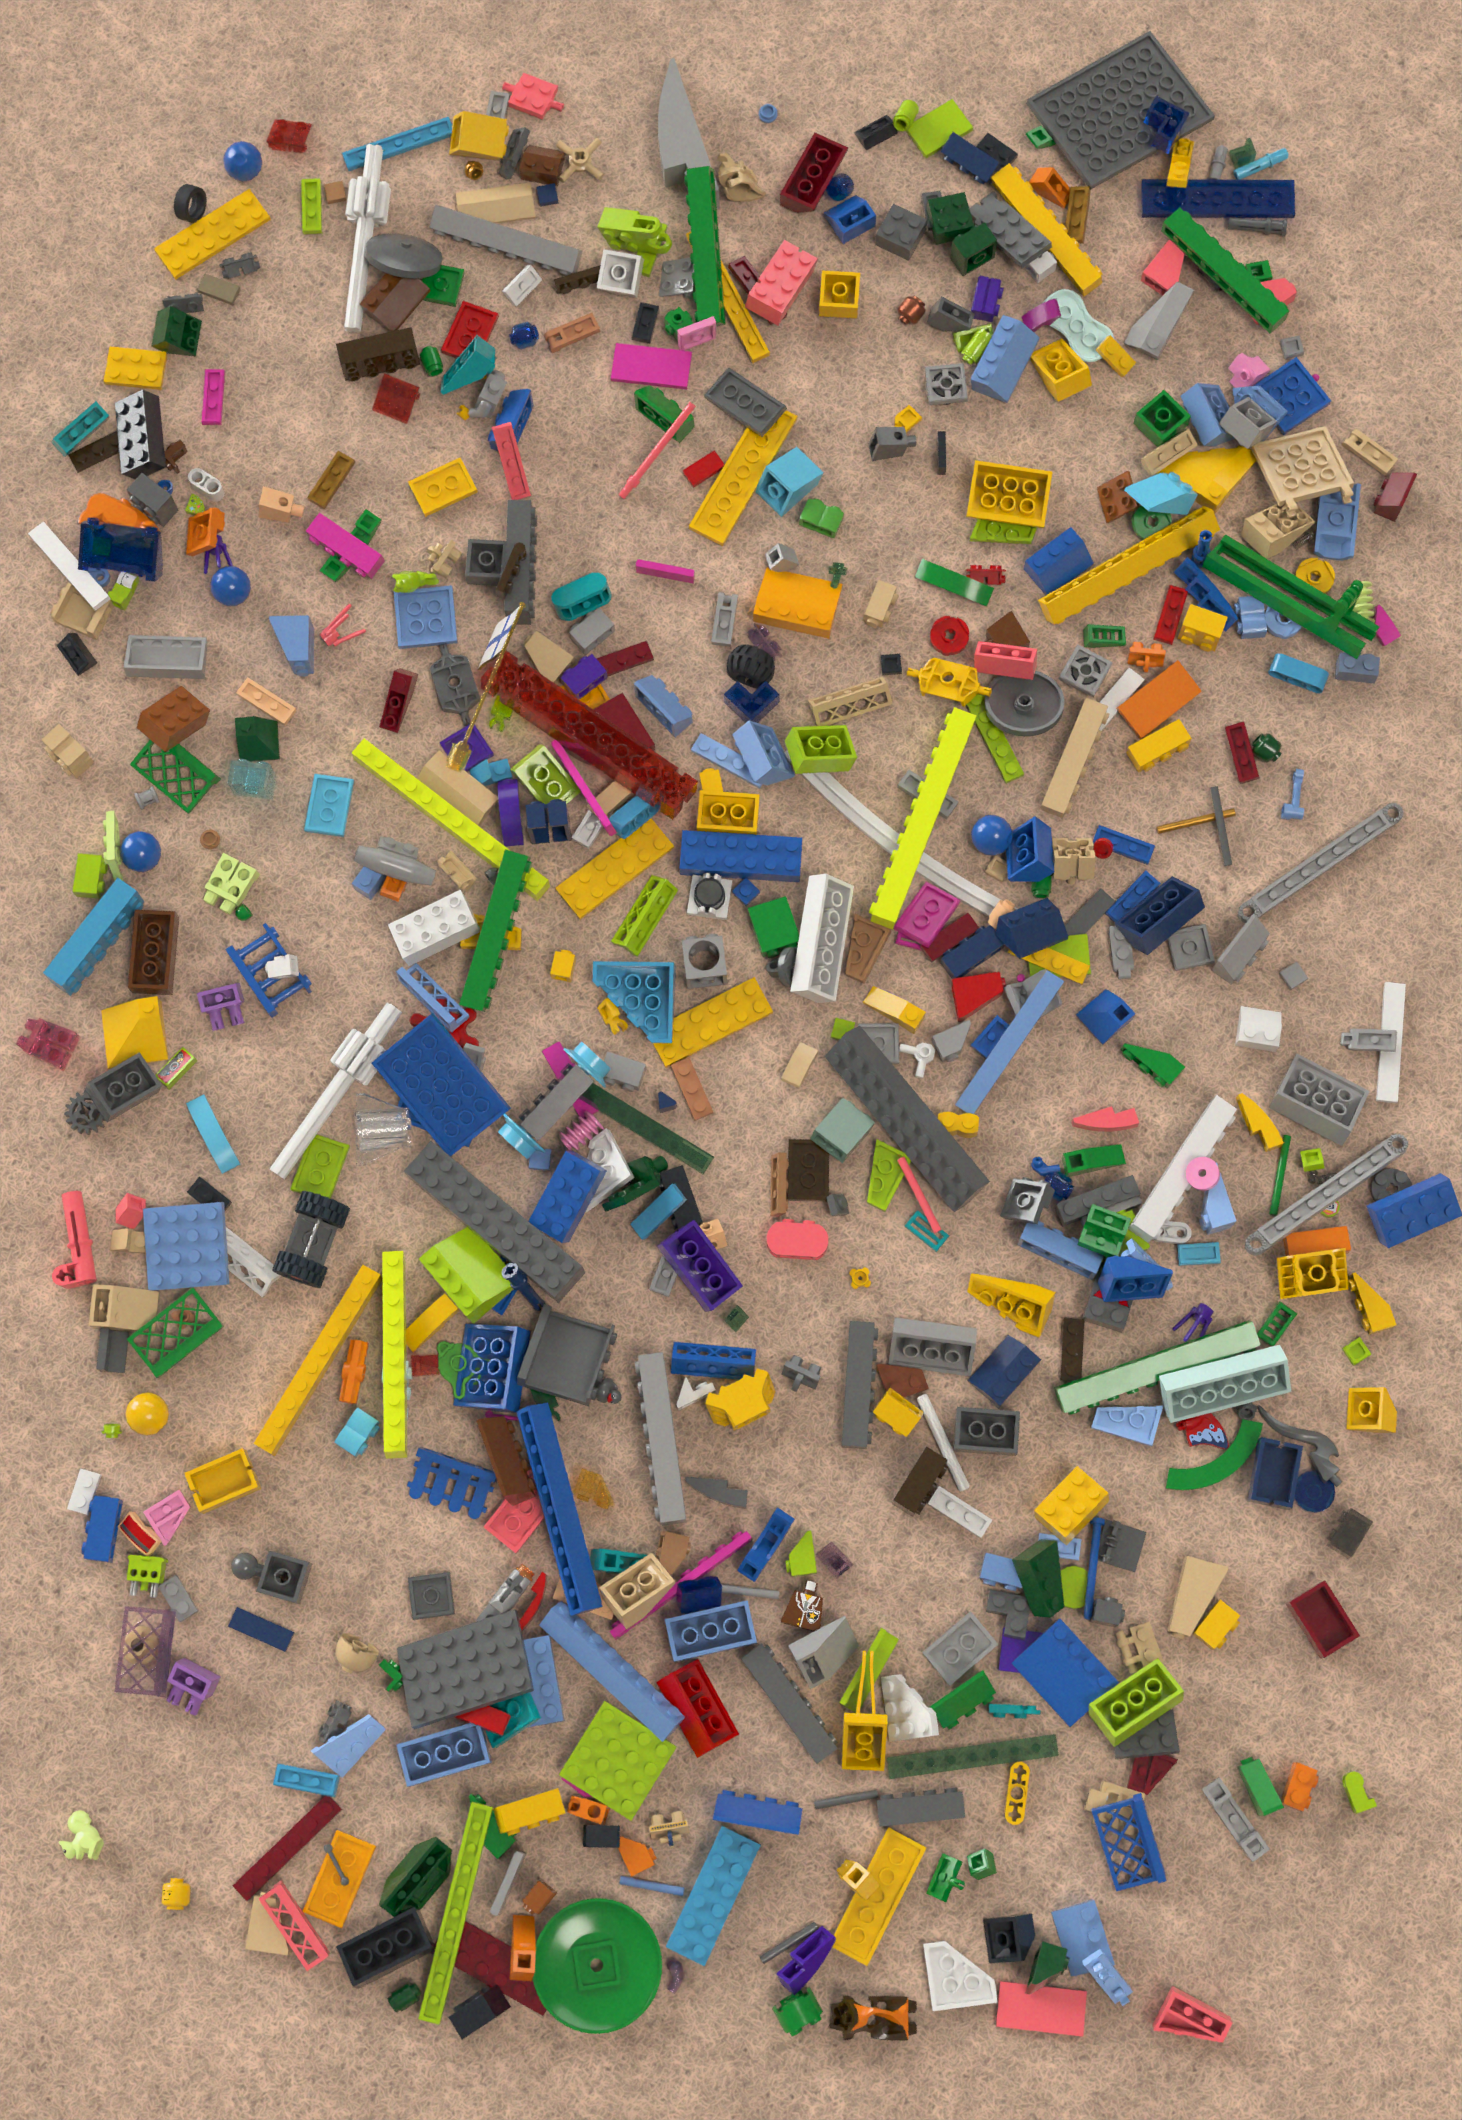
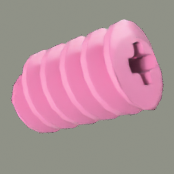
(580, 1131)

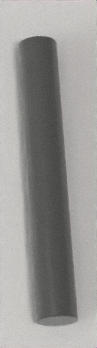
(846, 1799)
(789, 1942)

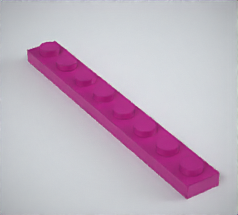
(704, 1566)

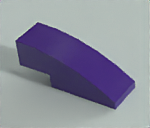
(806, 1960)

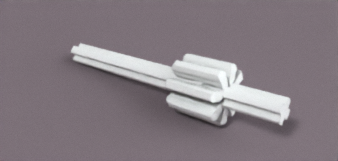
(369, 207)
(355, 1063)

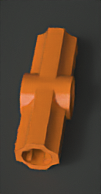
(353, 1371)

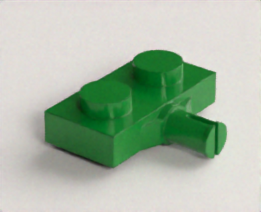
(945, 1878)

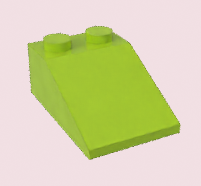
(544, 777)

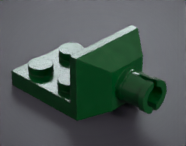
(646, 1178)

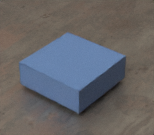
(540, 1160)

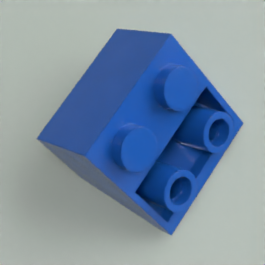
(851, 218)

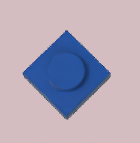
(746, 892)

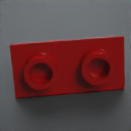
(993, 575)

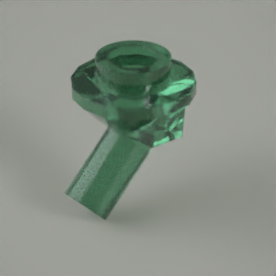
(837, 570)

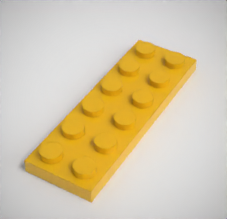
(212, 234)
(614, 868)
(714, 1021)
(867, 1920)

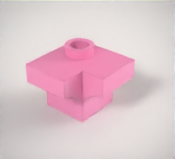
(1247, 371)

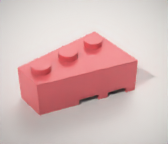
(1191, 2017)

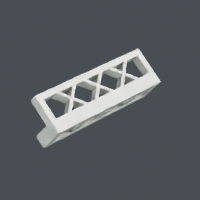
(256, 1264)

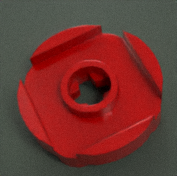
(951, 625)

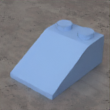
(1216, 1210)

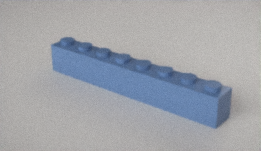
(612, 1671)

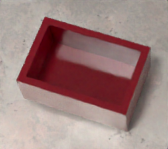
(1322, 1619)

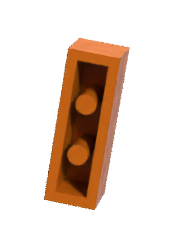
(1317, 1241)

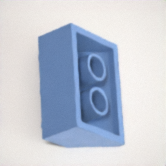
(1207, 408)
(663, 705)
(762, 753)
(1081, 1933)

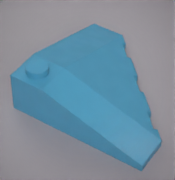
(643, 993)

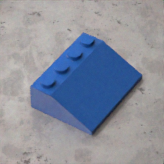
(498, 1382)
(1064, 1672)
(758, 1813)

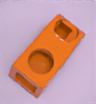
(588, 1809)

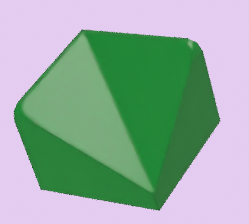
(981, 1864)

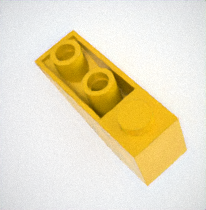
(1374, 1308)

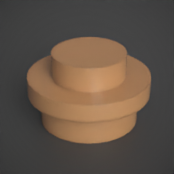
(210, 839)

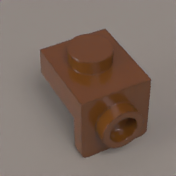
(173, 453)

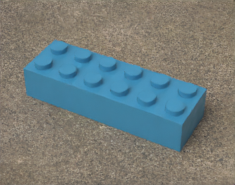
(94, 937)
(713, 1895)

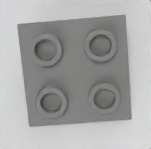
(677, 278)

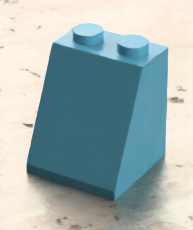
(788, 480)

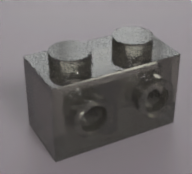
(1349, 1533)

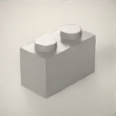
(591, 631)
(624, 1072)

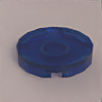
(1312, 1493)

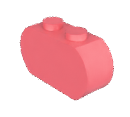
(797, 1240)

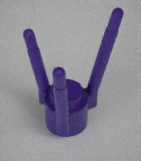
(220, 546)
(1202, 1315)

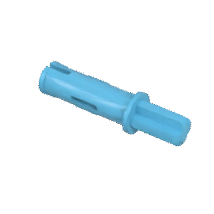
(1268, 160)

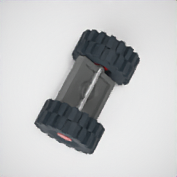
(311, 1239)

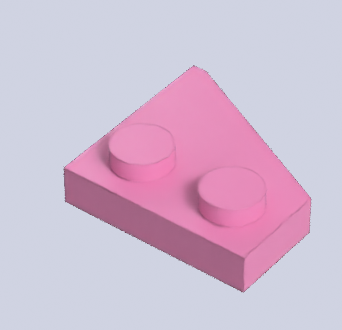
(168, 1515)

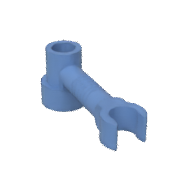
(1293, 810)

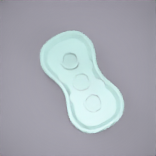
(1078, 326)

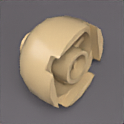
(355, 1654)

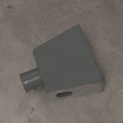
(890, 442)

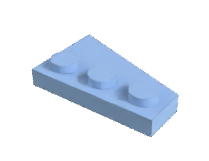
(1130, 1423)
(347, 1748)

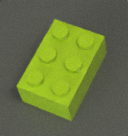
(820, 749)

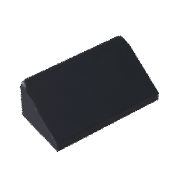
(876, 132)
(76, 653)

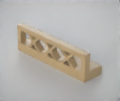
(847, 695)

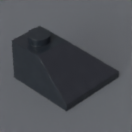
(1009, 1937)

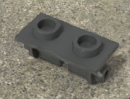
(246, 262)
(187, 304)
(336, 1714)

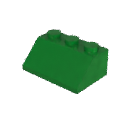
(662, 411)
(963, 1700)

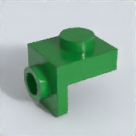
(391, 1669)

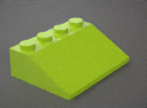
(468, 1272)

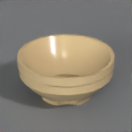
(152, 1641)

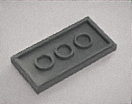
(745, 402)

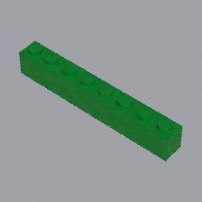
(705, 244)
(1225, 270)
(495, 930)

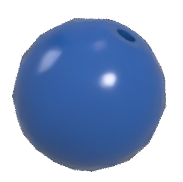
(242, 161)
(230, 586)
(991, 835)
(140, 851)

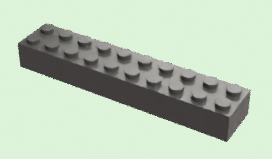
(907, 1118)
(495, 1221)

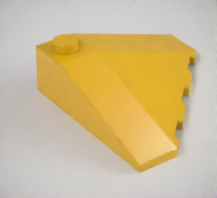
(1213, 473)

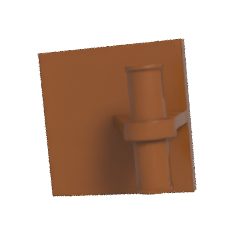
(1114, 499)

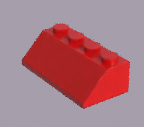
(706, 1719)

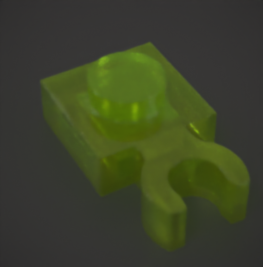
(500, 712)

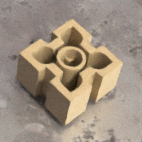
(66, 752)

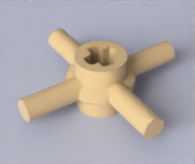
(579, 160)

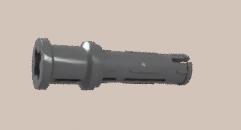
(1267, 226)

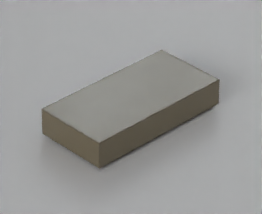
(218, 289)

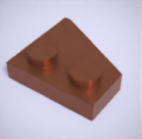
(902, 1379)

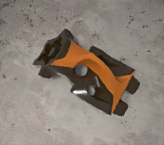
(893, 2016)

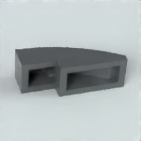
(717, 1491)

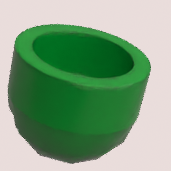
(243, 913)

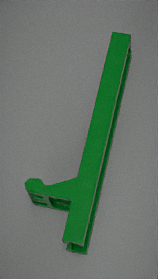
(1326, 628)

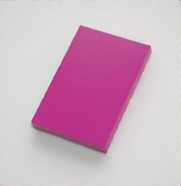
(927, 914)

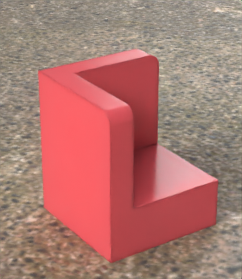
(130, 1211)

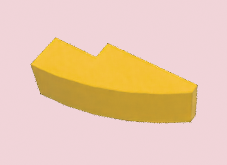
(1259, 1123)
(430, 1322)

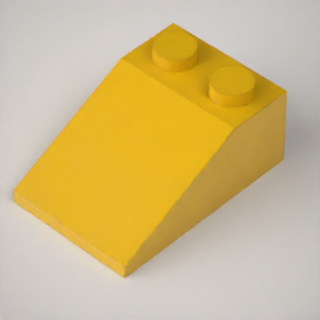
(1061, 369)

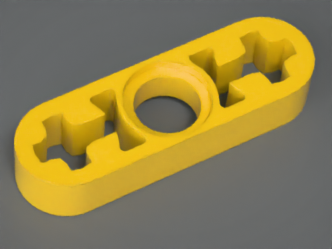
(1024, 1777)

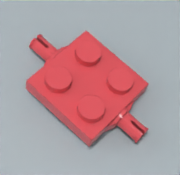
(533, 96)

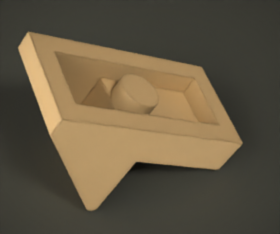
(128, 1241)

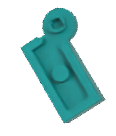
(1019, 1711)

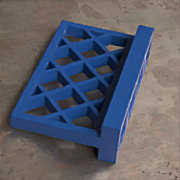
(1145, 1833)

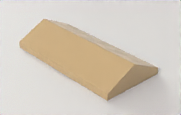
(498, 203)
(458, 789)

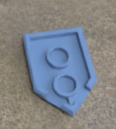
(1262, 399)

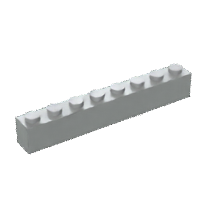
(507, 239)

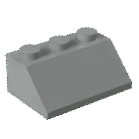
(1242, 951)

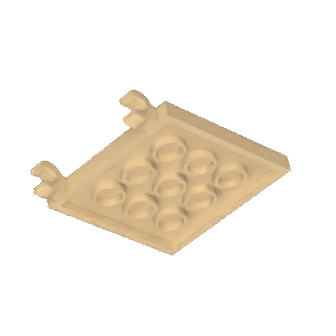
(1303, 468)

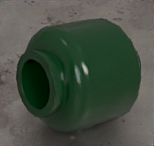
(1266, 747)

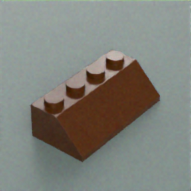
(506, 1459)

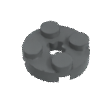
(1384, 1179)

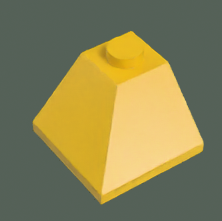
(1371, 1410)

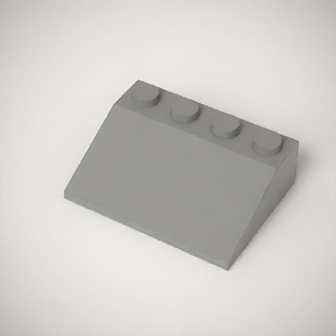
(1319, 1099)

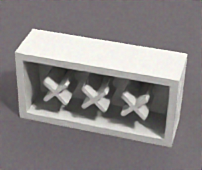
(434, 928)

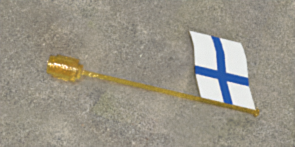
(496, 647)

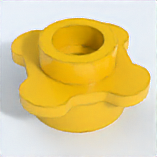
(865, 1278)

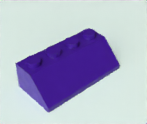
(699, 1266)

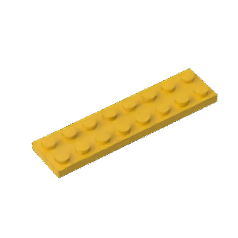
(739, 480)

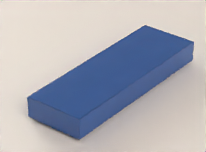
(1126, 845)
(1133, 896)

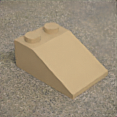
(637, 1590)

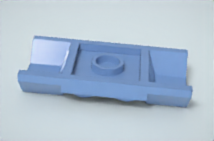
(1336, 526)

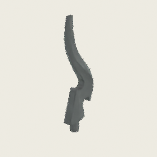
(1324, 1447)

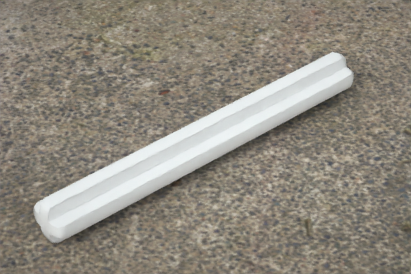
(943, 1442)

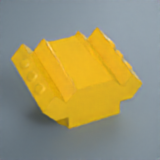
(1312, 1273)
(742, 1401)

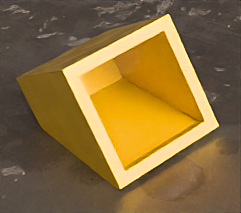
(478, 136)

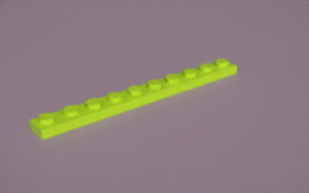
(455, 1913)

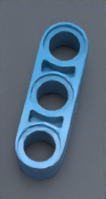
(1298, 673)
(632, 816)

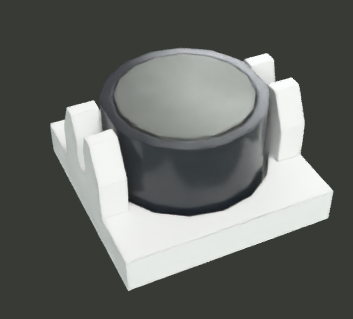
(708, 895)

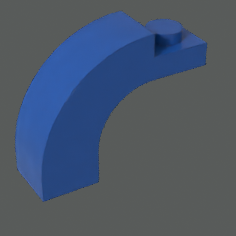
(766, 1545)

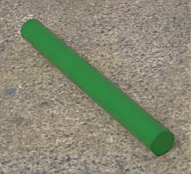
(1280, 1175)

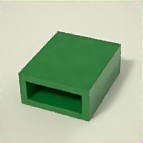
(774, 926)

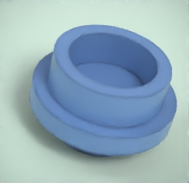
(768, 113)

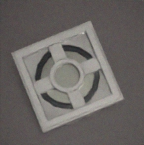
(946, 386)
(1085, 672)

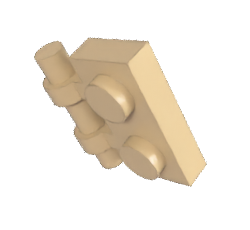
(1144, 1643)

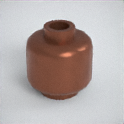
(911, 310)

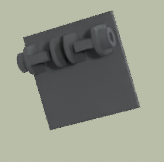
(1121, 1545)

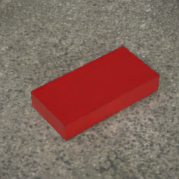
(703, 469)

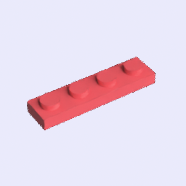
(511, 461)

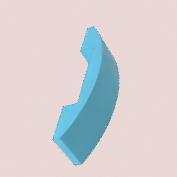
(212, 1134)

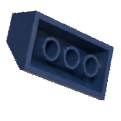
(1160, 915)

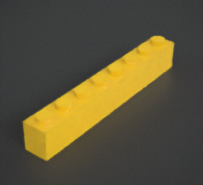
(1065, 249)

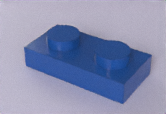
(989, 1037)

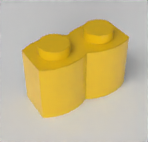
(963, 1125)

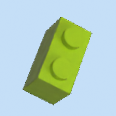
(89, 876)

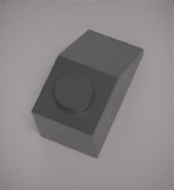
(950, 316)

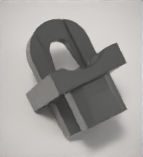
(800, 1375)

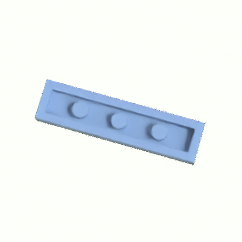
(722, 757)

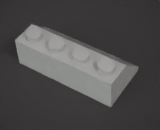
(932, 1346)

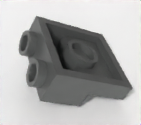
(1027, 1200)

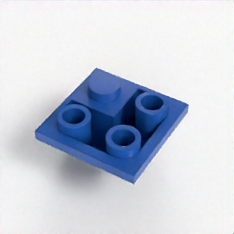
(1106, 1016)

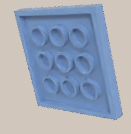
(186, 1246)

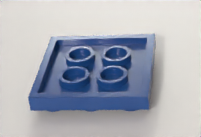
(1296, 392)

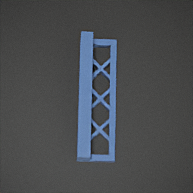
(429, 1000)

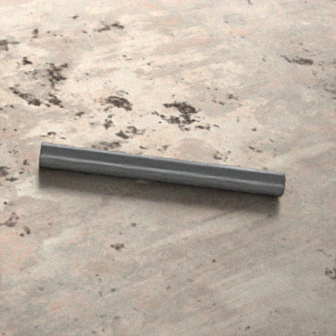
(1221, 826)

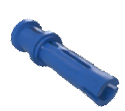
(1202, 548)

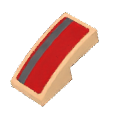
(138, 1534)

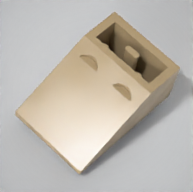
(1273, 531)
(122, 1308)

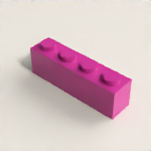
(345, 546)

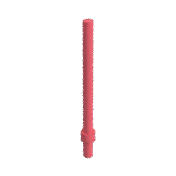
(634, 480)

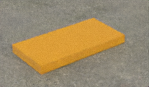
(329, 1898)

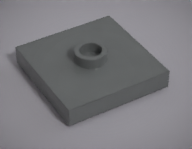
(431, 1596)

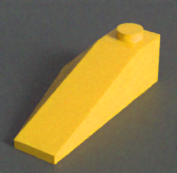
(1022, 1302)

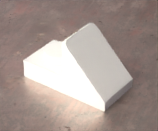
(688, 1396)

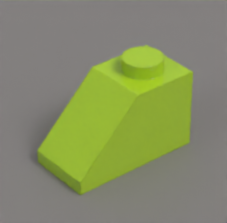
(802, 1557)

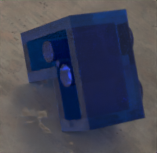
(1169, 122)
(754, 705)

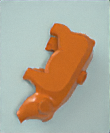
(115, 511)

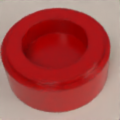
(1103, 848)

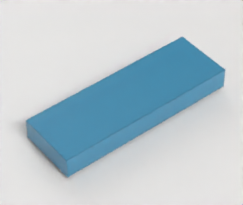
(658, 1211)
(306, 1780)

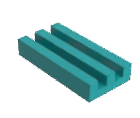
(913, 1220)

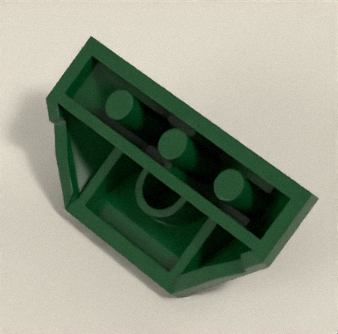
(416, 1877)

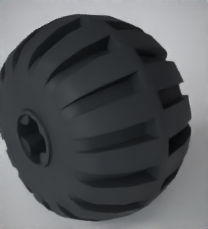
(750, 663)

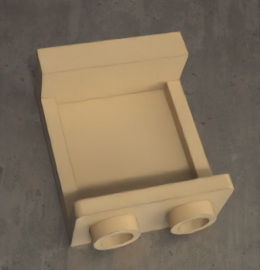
(78, 615)

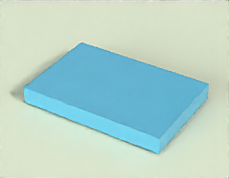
(329, 805)

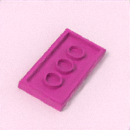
(651, 366)

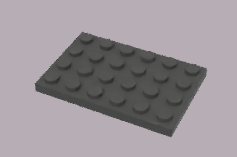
(465, 1669)

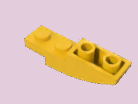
(1180, 163)

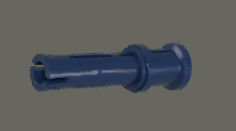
(520, 1282)

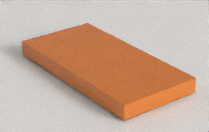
(1159, 699)

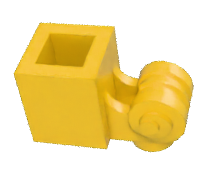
(857, 1878)

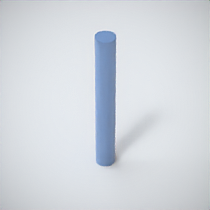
(654, 1886)

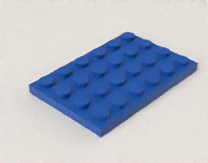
(441, 1085)

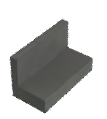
(112, 1351)

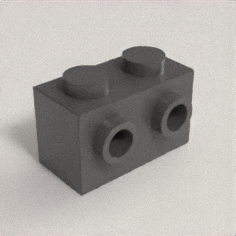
(1107, 1612)

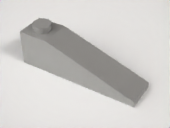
(1156, 326)

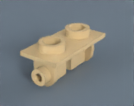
(460, 873)

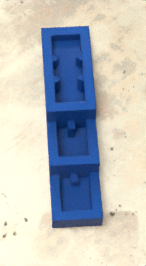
(1205, 591)

